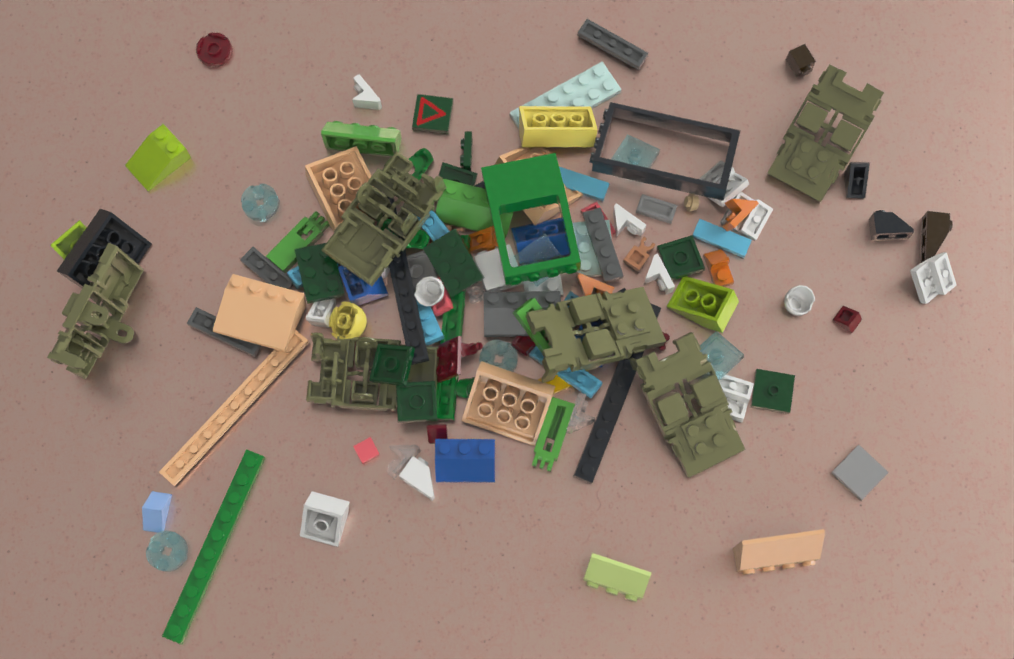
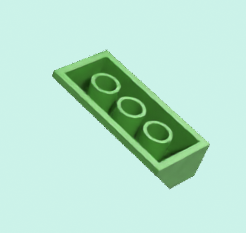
(367, 138)
(467, 208)

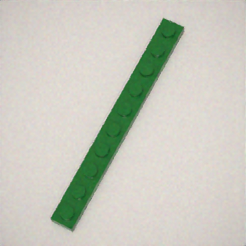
(451, 328)
(213, 547)

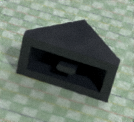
(856, 179)

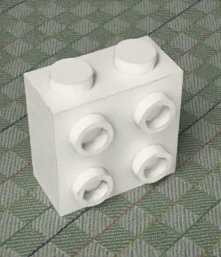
(491, 268)

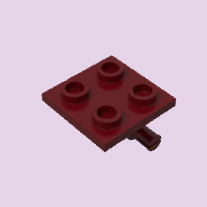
(450, 357)

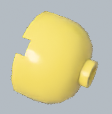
(347, 321)

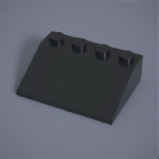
(89, 248)

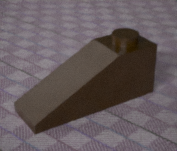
(934, 231)

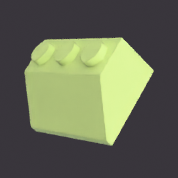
(616, 577)

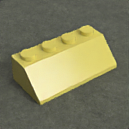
(557, 126)

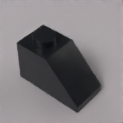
(888, 226)

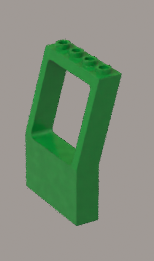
(524, 186)

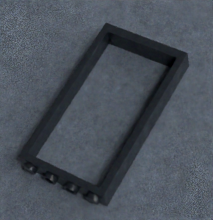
(658, 177)

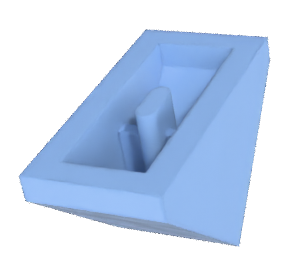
(156, 511)

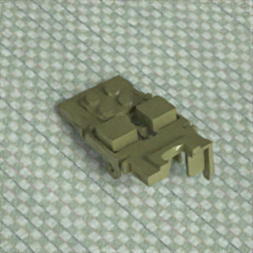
(807, 163)
(363, 246)
(112, 284)
(627, 323)
(339, 355)
(706, 435)

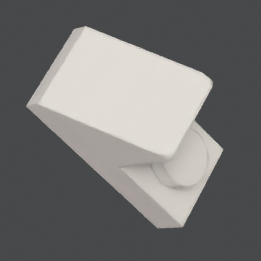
(367, 97)
(624, 218)
(658, 271)
(320, 313)

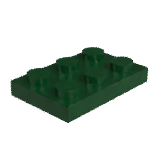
(453, 263)
(318, 274)

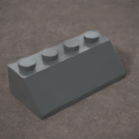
(499, 310)

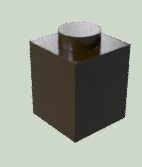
(800, 60)

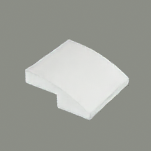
(735, 184)
(754, 221)
(933, 277)
(738, 395)

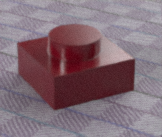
(523, 344)

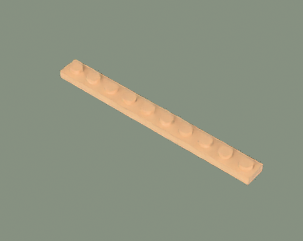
(231, 410)

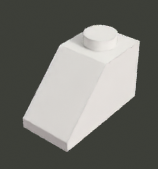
(418, 476)

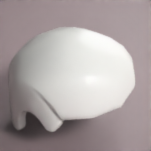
(429, 291)
(799, 300)

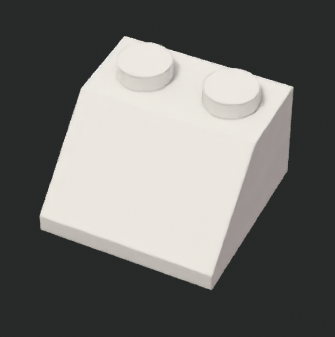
(324, 518)

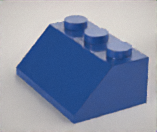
(552, 228)
(465, 460)

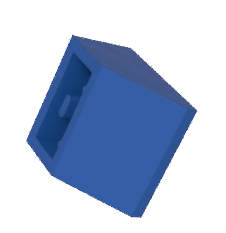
(359, 291)

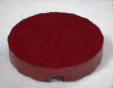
(214, 49)

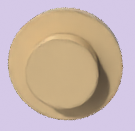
(691, 202)

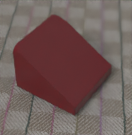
(847, 319)
(437, 432)

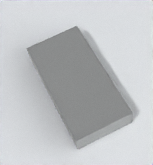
(656, 208)

